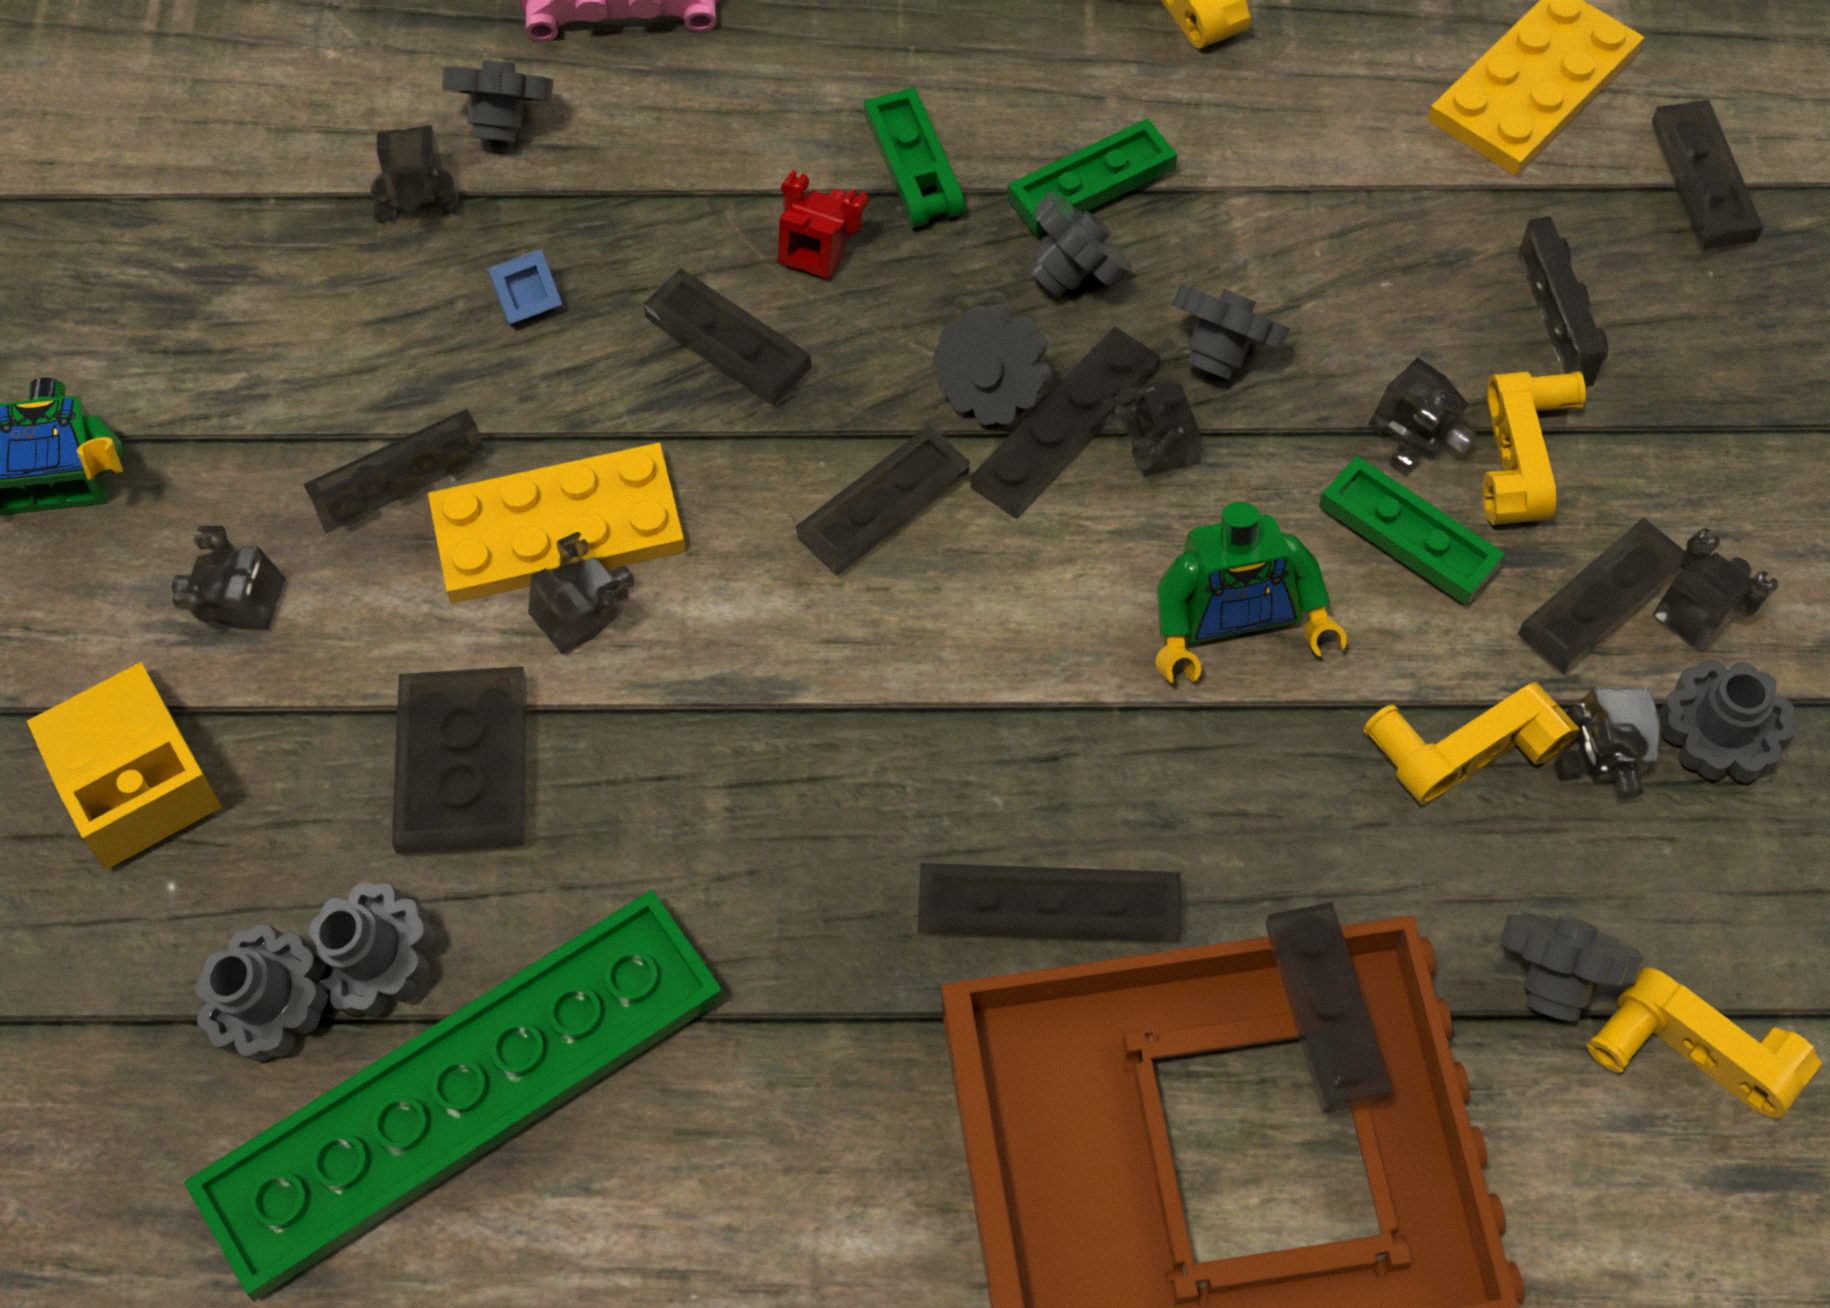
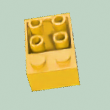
(122, 766)

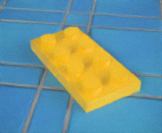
(1535, 81)
(509, 525)

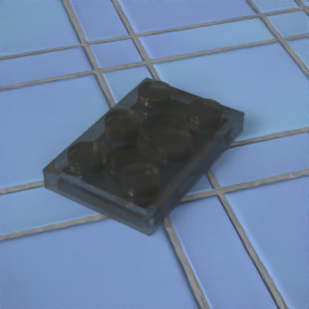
(460, 760)

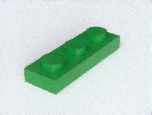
(1096, 172)
(1411, 530)

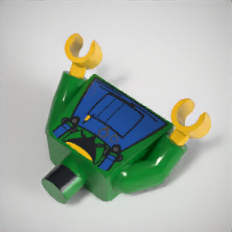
(53, 452)
(1237, 582)

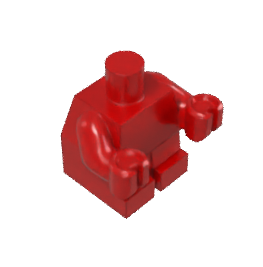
(817, 225)

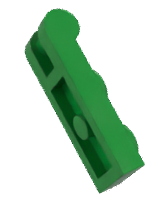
(913, 156)

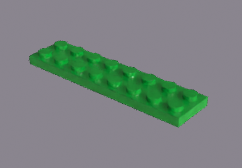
(451, 1094)

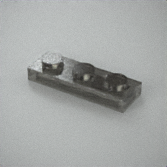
(1706, 174)
(1562, 300)
(727, 336)
(395, 471)
(882, 500)
(1602, 595)
(1328, 1008)

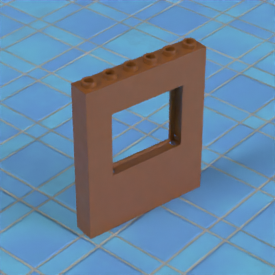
(1078, 1159)

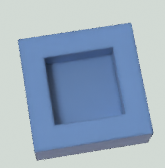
(524, 286)

